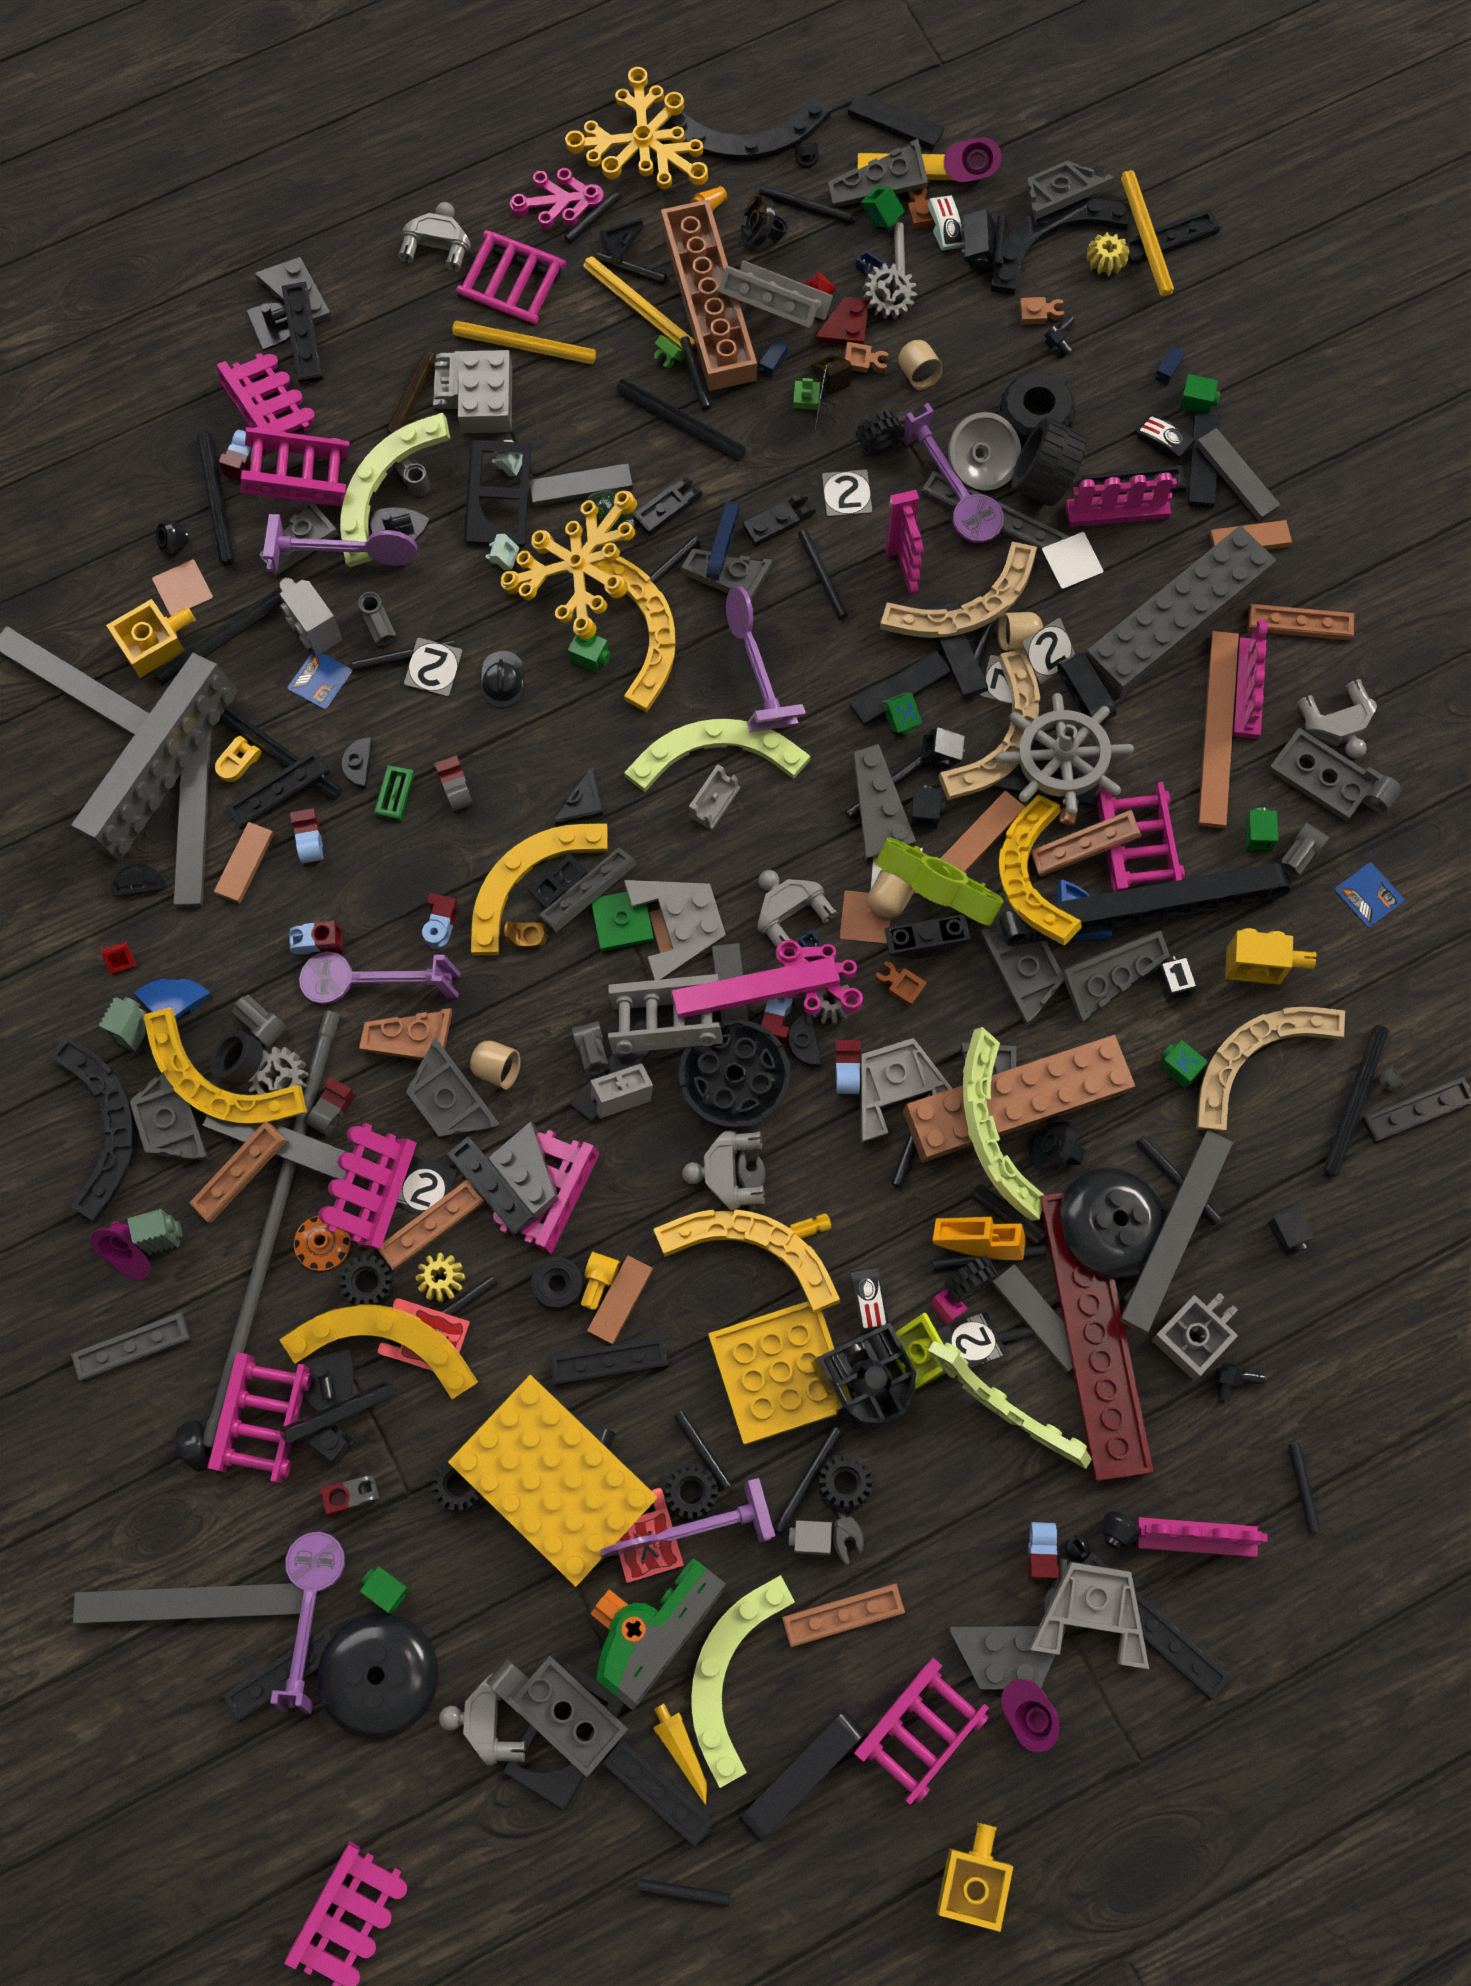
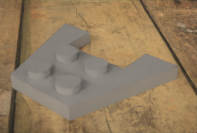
(689, 919)
(891, 1077)
(1096, 1600)

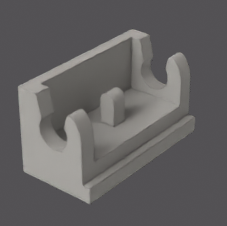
(446, 381)
(714, 798)
(621, 1090)

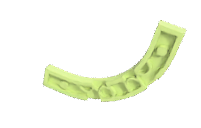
(373, 471)
(714, 734)
(982, 1128)
(953, 1364)
(711, 1672)

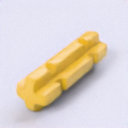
(810, 1226)

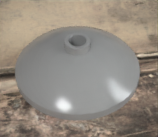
(998, 450)

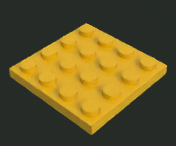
(771, 1371)

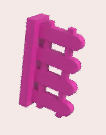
(245, 396)
(1117, 508)
(904, 538)
(1250, 683)
(570, 1188)
(383, 1191)
(1199, 1537)
(337, 1931)

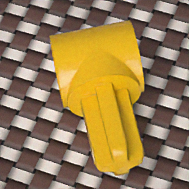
(600, 1272)

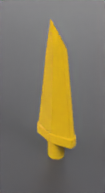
(676, 1739)

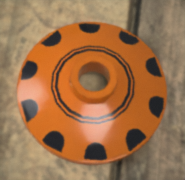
(323, 1256)

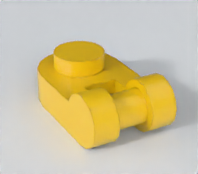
(231, 767)

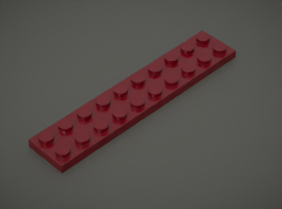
(1098, 1360)

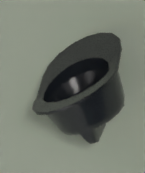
(502, 679)

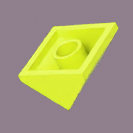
(916, 1339)

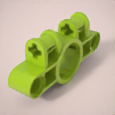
(939, 881)

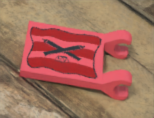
(451, 1327)
(657, 1556)

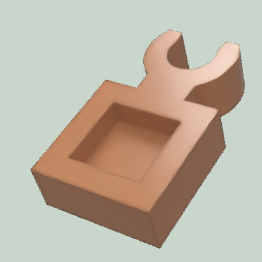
(1036, 310)
(862, 358)

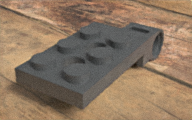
(1351, 781)
(536, 1702)

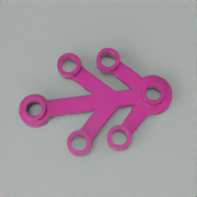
(559, 198)
(800, 956)

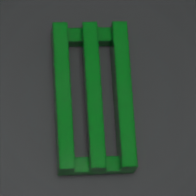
(390, 813)

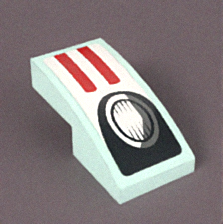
(947, 222)

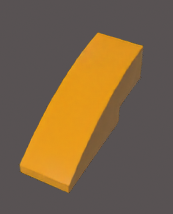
(980, 1237)

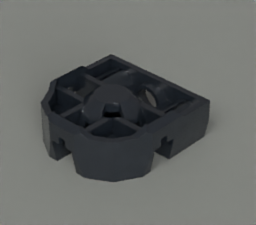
(881, 1349)

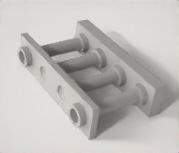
(775, 293)
(650, 995)

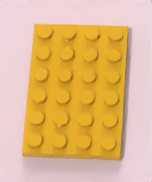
(552, 1479)

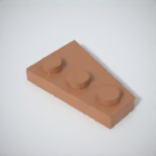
(406, 1036)

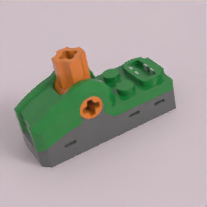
(634, 1664)

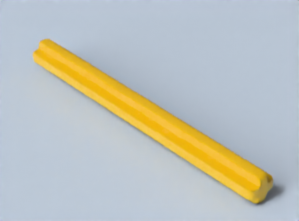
(1147, 233)
(635, 301)
(524, 342)

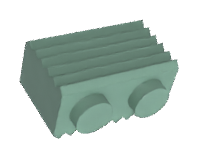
(125, 1023)
(155, 1231)

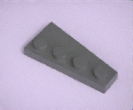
(900, 170)
(878, 802)
(1106, 974)

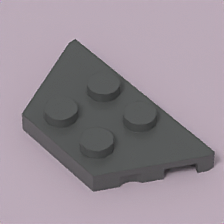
(1063, 186)
(1027, 972)
(447, 1096)
(167, 1122)
(1002, 1654)

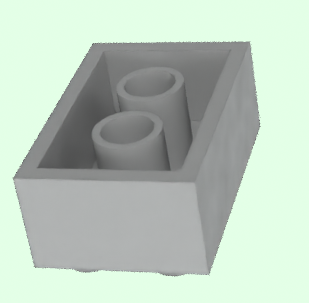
(485, 391)

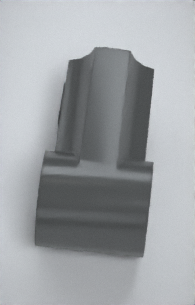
(411, 471)
(376, 619)
(1305, 847)
(263, 1025)
(590, 1044)

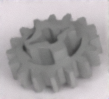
(899, 288)
(270, 1070)

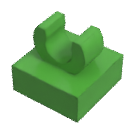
(669, 349)
(806, 394)

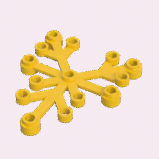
(603, 141)
(596, 537)

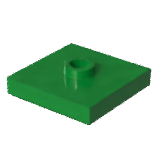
(619, 923)

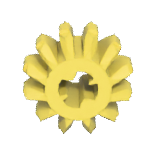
(1107, 254)
(441, 1287)

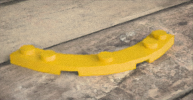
(660, 627)
(515, 865)
(1015, 878)
(201, 1093)
(759, 1231)
(390, 1324)

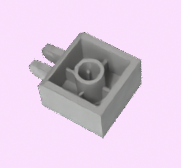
(309, 615)
(1212, 1332)

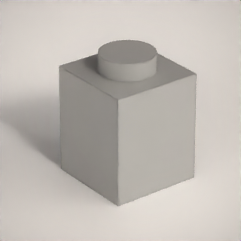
(811, 1537)

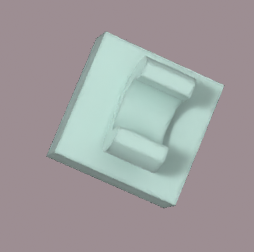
(508, 462)
(503, 552)

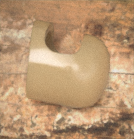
(914, 356)
(1021, 627)
(889, 895)
(488, 1062)

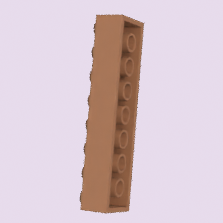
(713, 316)
(1023, 1096)

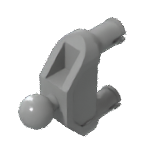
(436, 231)
(1342, 725)
(786, 900)
(721, 1169)
(481, 1726)

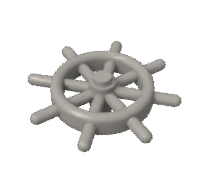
(1064, 753)

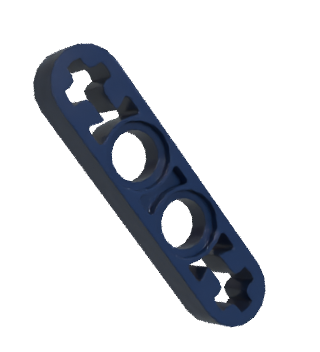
(723, 540)

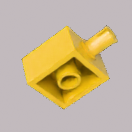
(149, 637)
(1264, 957)
(975, 1884)

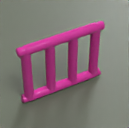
(509, 307)

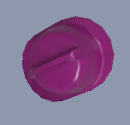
(972, 159)
(119, 1250)
(1030, 1715)

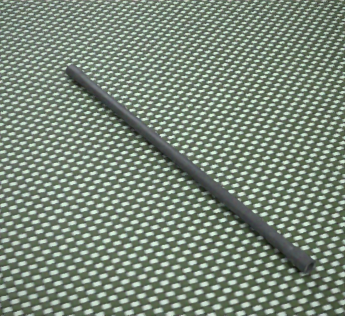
(326, 1035)

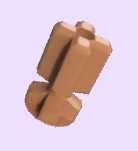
(1065, 818)

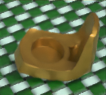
(526, 934)

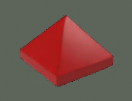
(821, 283)
(118, 958)

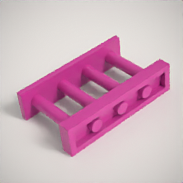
(294, 488)
(1122, 879)
(238, 1398)
(892, 1725)

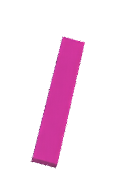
(755, 987)

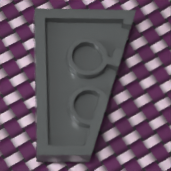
(294, 272)

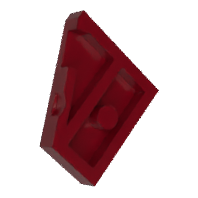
(845, 323)

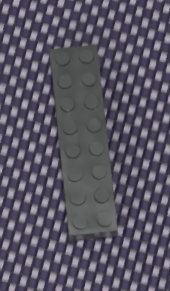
(1180, 611)
(155, 757)

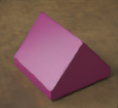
(947, 1307)

